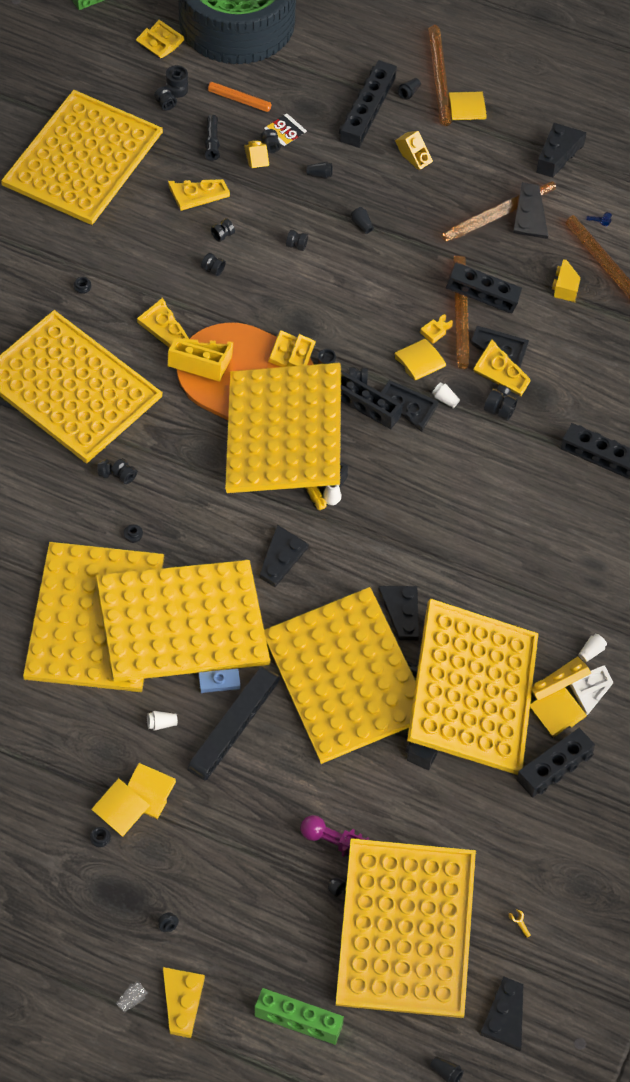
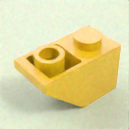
(414, 149)
(256, 154)
(567, 283)

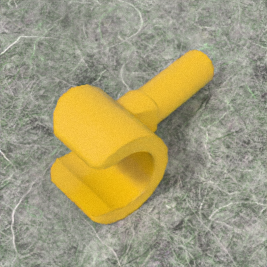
(519, 920)

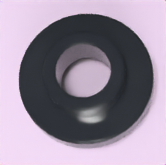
(82, 285)
(104, 468)
(133, 538)
(100, 831)
(168, 922)

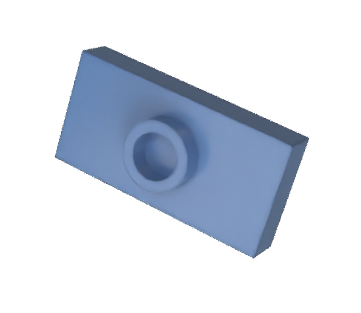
(219, 680)

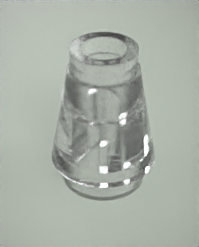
(132, 996)

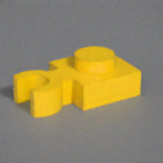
(435, 330)

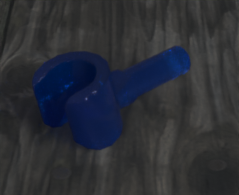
(604, 220)

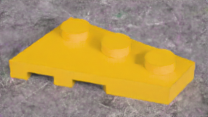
(195, 194)
(161, 323)
(500, 369)
(566, 675)
(182, 997)

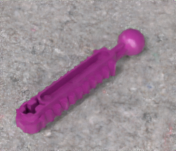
(314, 828)

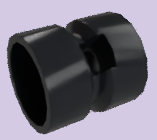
(177, 80)
(495, 401)

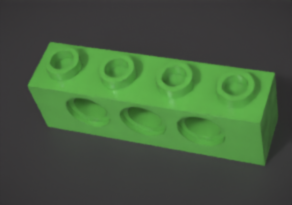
(298, 1016)

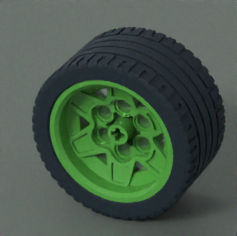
(237, 28)

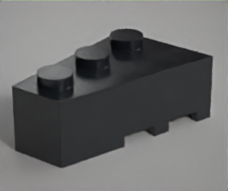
(559, 148)

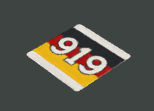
(286, 129)

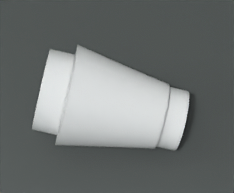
(445, 395)
(332, 494)
(593, 647)
(160, 720)

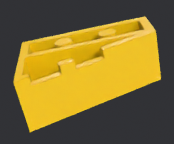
(200, 358)

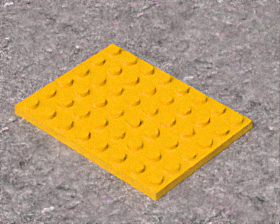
(82, 157)
(73, 386)
(284, 428)
(182, 620)
(68, 622)
(344, 674)
(473, 687)
(406, 928)

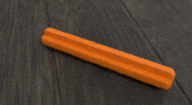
(239, 96)

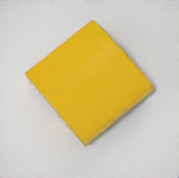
(160, 39)
(467, 105)
(291, 350)
(420, 359)
(558, 711)
(152, 787)
(120, 807)

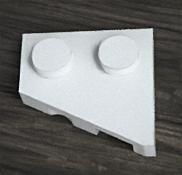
(592, 688)

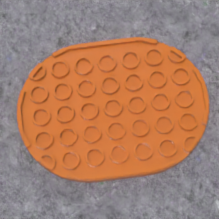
(250, 352)

